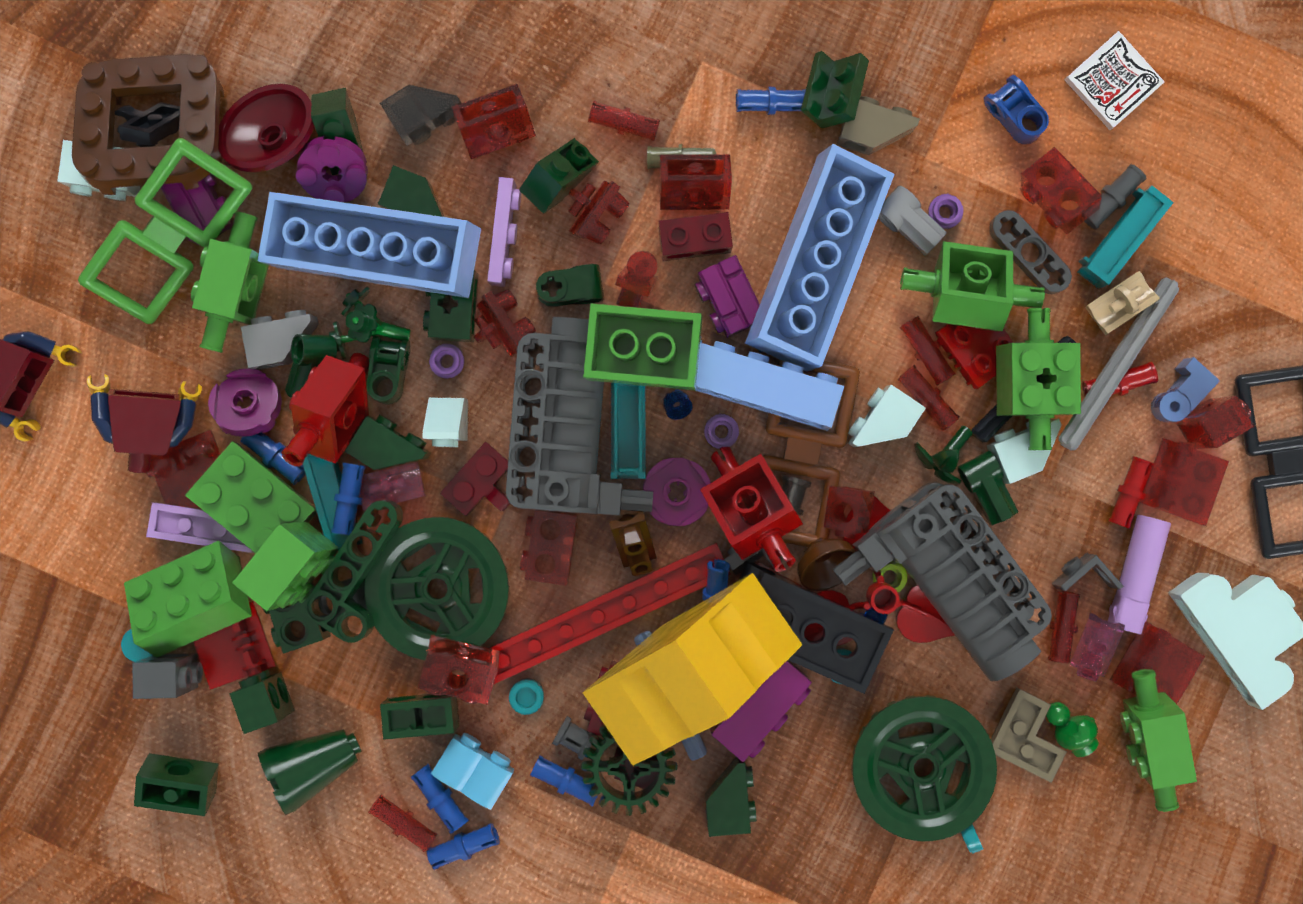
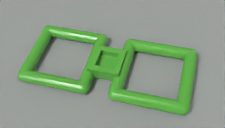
(164, 231)

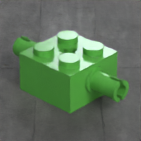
(229, 282)
(972, 286)
(1059, 374)
(1158, 740)

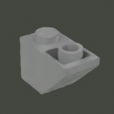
(269, 341)

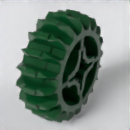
(612, 766)

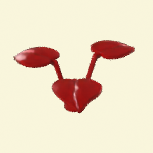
(916, 618)

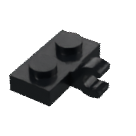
(148, 126)

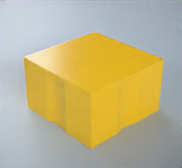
(693, 670)

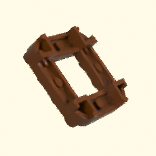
(94, 118)

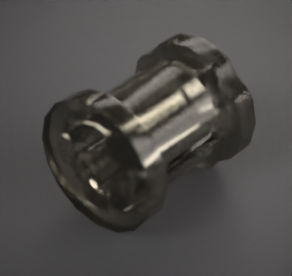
(795, 491)

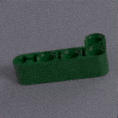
(360, 566)

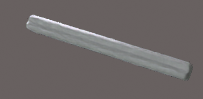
(1118, 365)

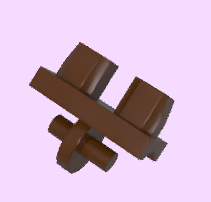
(634, 543)

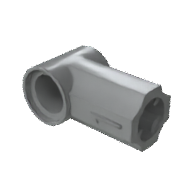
(904, 214)

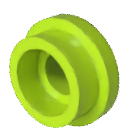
(900, 575)

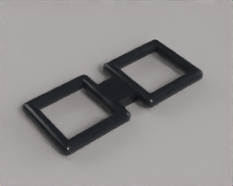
(1283, 459)

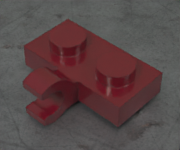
(478, 480)

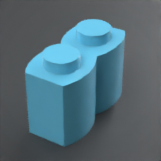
(473, 770)

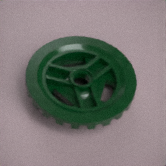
(394, 590)
(929, 810)

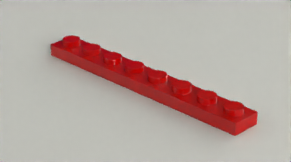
(605, 612)

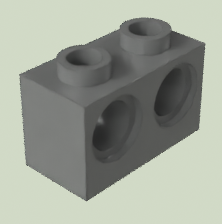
(166, 676)

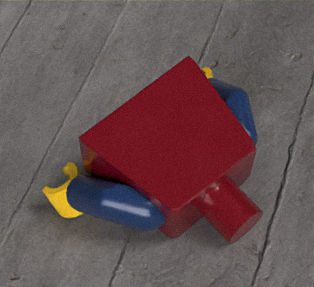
(22, 370)
(141, 420)

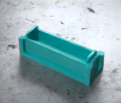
(1125, 237)
(628, 431)
(324, 483)

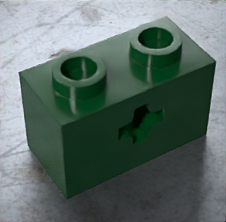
(459, 324)

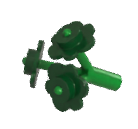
(363, 323)

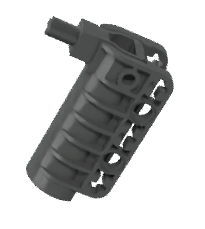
(565, 429)
(955, 577)

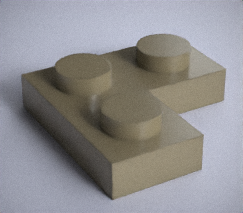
(1017, 739)

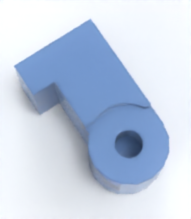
(1185, 393)

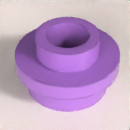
(954, 206)
(436, 358)
(729, 423)

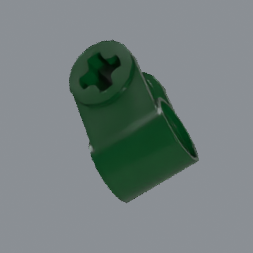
(579, 286)
(387, 366)

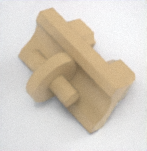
(1122, 303)

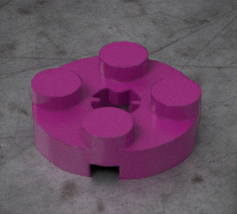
(330, 152)
(251, 420)
(683, 471)

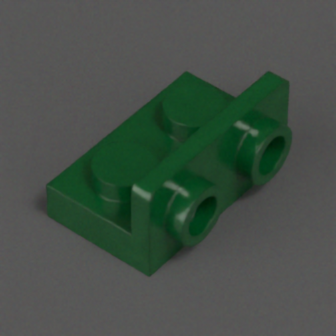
(834, 89)

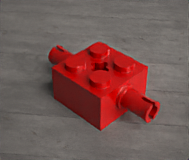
(328, 409)
(763, 523)

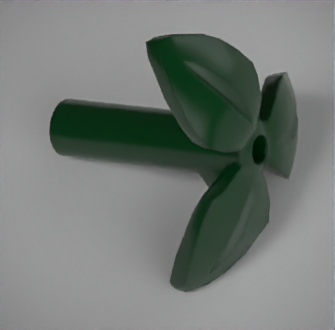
(945, 461)

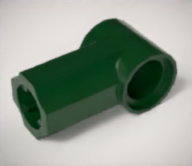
(307, 353)
(984, 479)

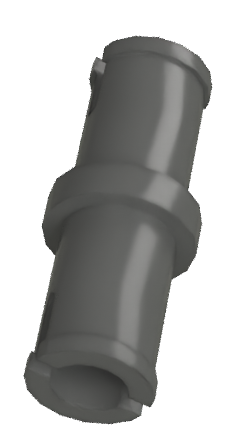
(1115, 194)

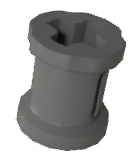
(573, 737)

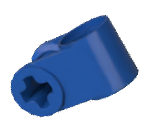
(1017, 107)

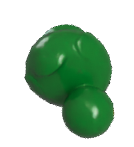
(1074, 732)

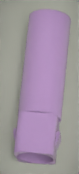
(1139, 573)

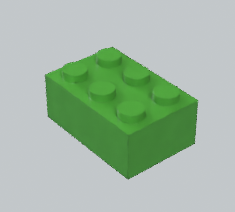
(643, 346)
(248, 497)
(286, 566)
(186, 599)

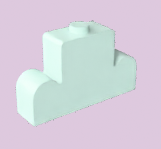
(1244, 630)

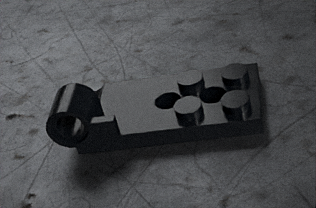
(804, 607)

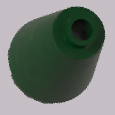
(307, 766)

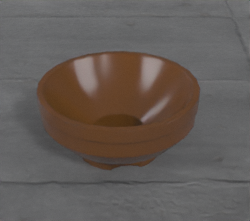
(818, 561)

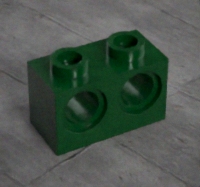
(282, 632)
(261, 701)
(419, 716)

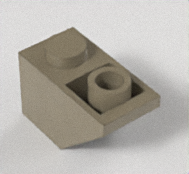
(875, 127)

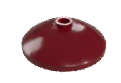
(265, 128)

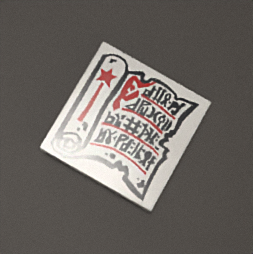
(1114, 80)

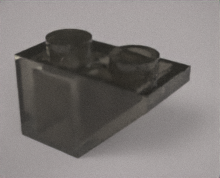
(419, 111)

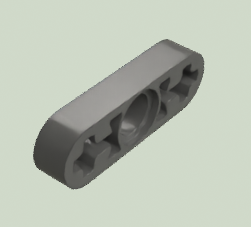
(1021, 226)

